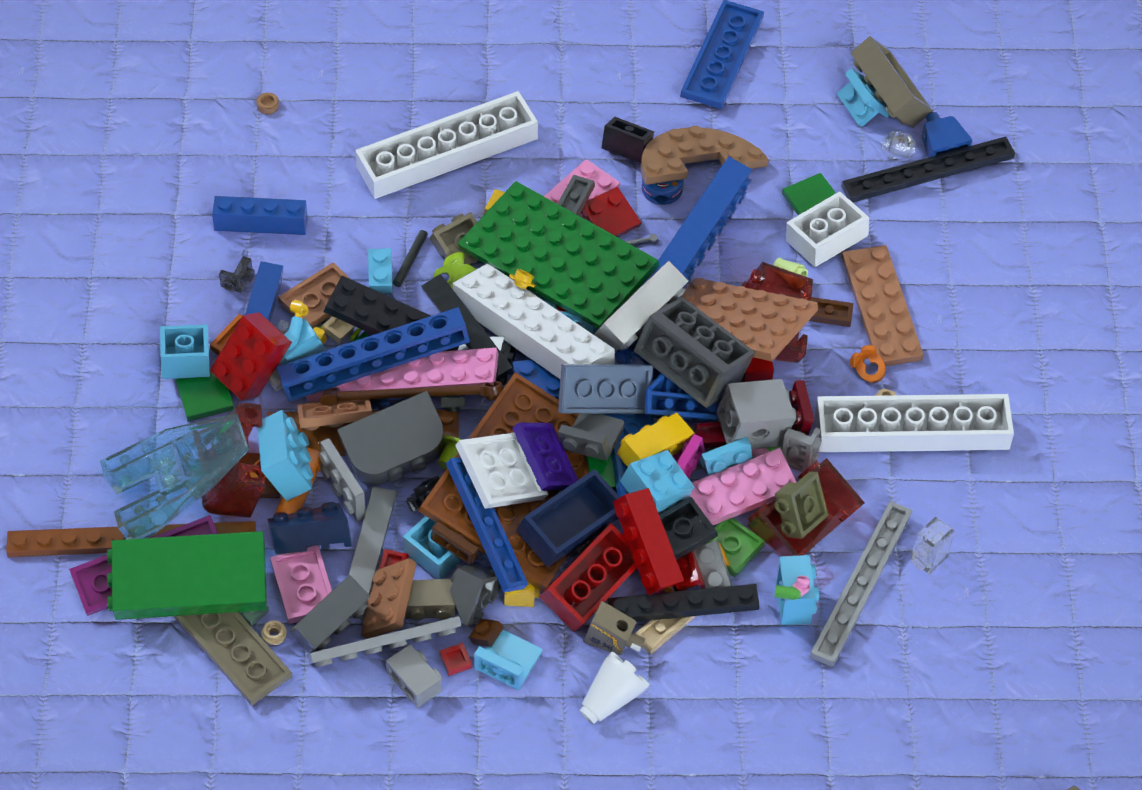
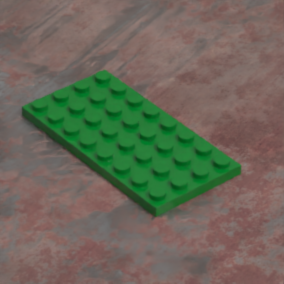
(566, 254)

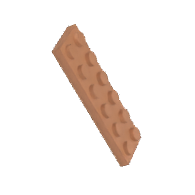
(882, 305)

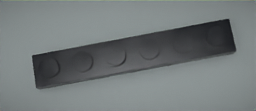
(688, 603)

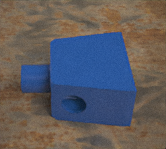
(943, 135)

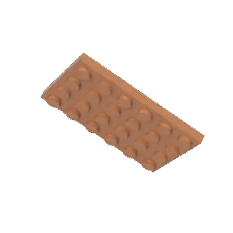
(753, 316)

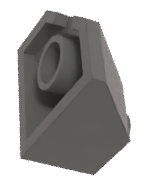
(472, 591)

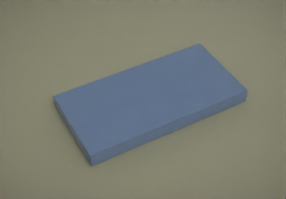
(604, 388)

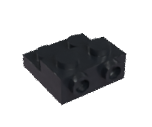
(687, 527)

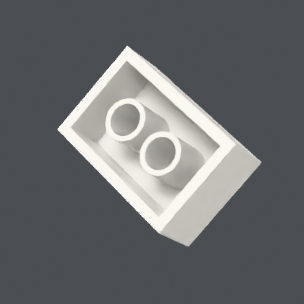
(827, 229)

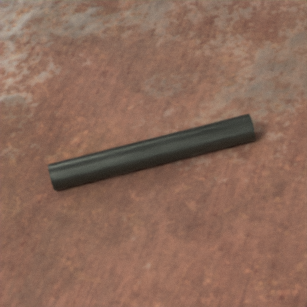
(412, 254)

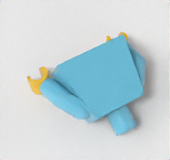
(304, 338)

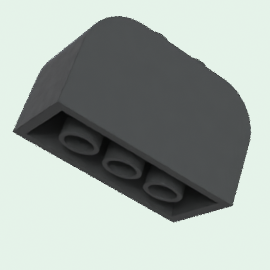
(393, 441)

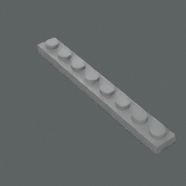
(861, 584)

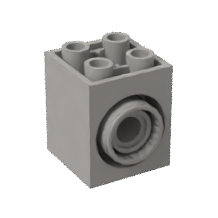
(757, 412)

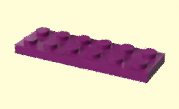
(92, 576)

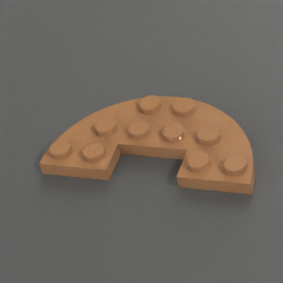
(668, 152)

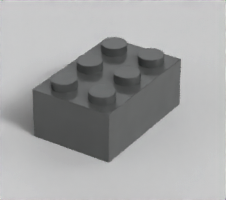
(331, 615)

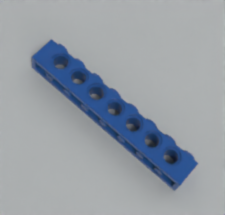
(373, 354)

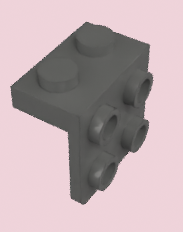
(592, 435)

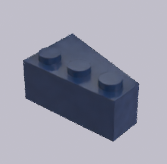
(309, 528)

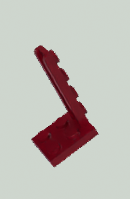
(798, 396)

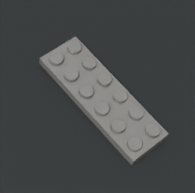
(394, 640)

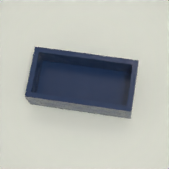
(569, 518)

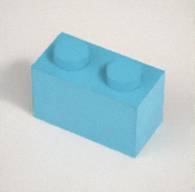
(380, 270)

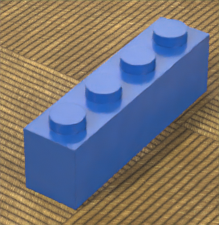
(260, 215)

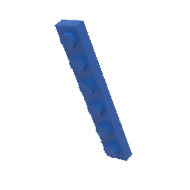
(488, 530)

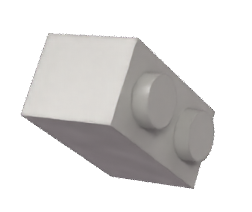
(414, 675)

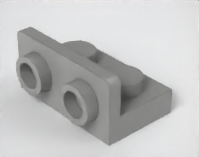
(801, 449)

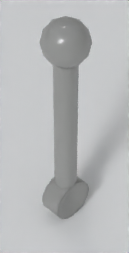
(653, 238)

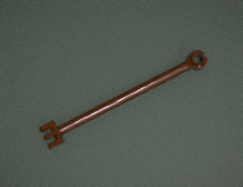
(333, 395)

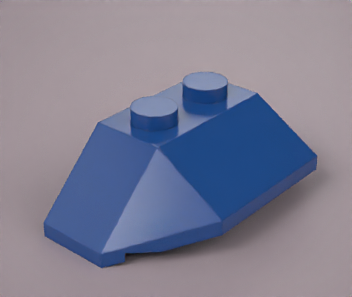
(667, 398)

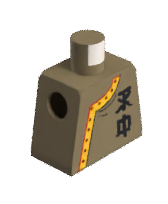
(613, 631)

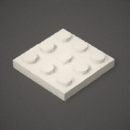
(499, 470)

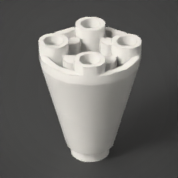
(612, 688)

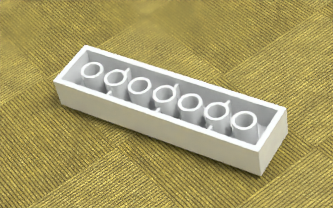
(446, 144)
(529, 322)
(914, 423)

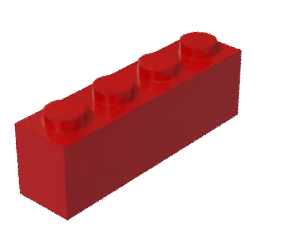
(648, 541)

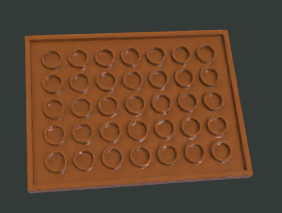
(517, 403)

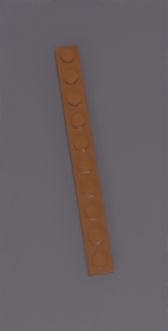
(88, 540)

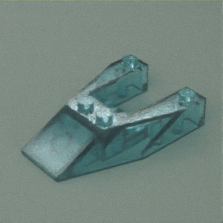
(185, 466)

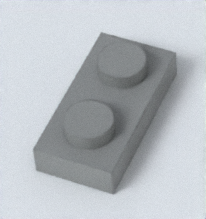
(712, 565)

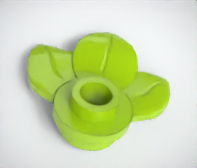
(454, 268)

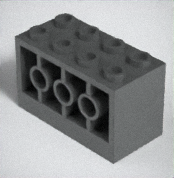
(693, 351)

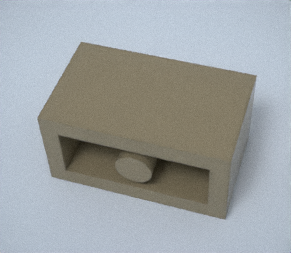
(430, 600)

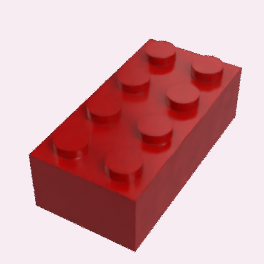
(590, 578)

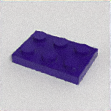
(545, 455)

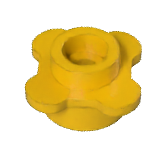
(522, 279)

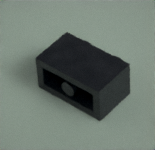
(626, 139)

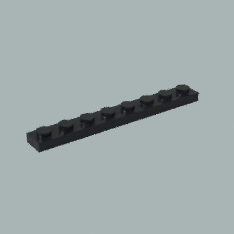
(928, 169)

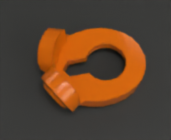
(857, 362)

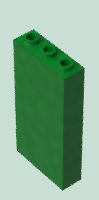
(187, 575)

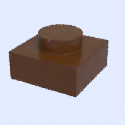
(486, 632)

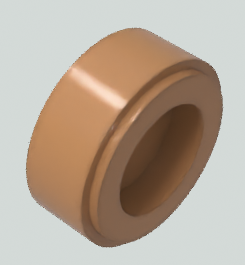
(267, 103)

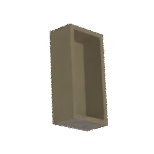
(891, 82)

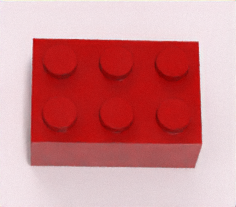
(250, 356)

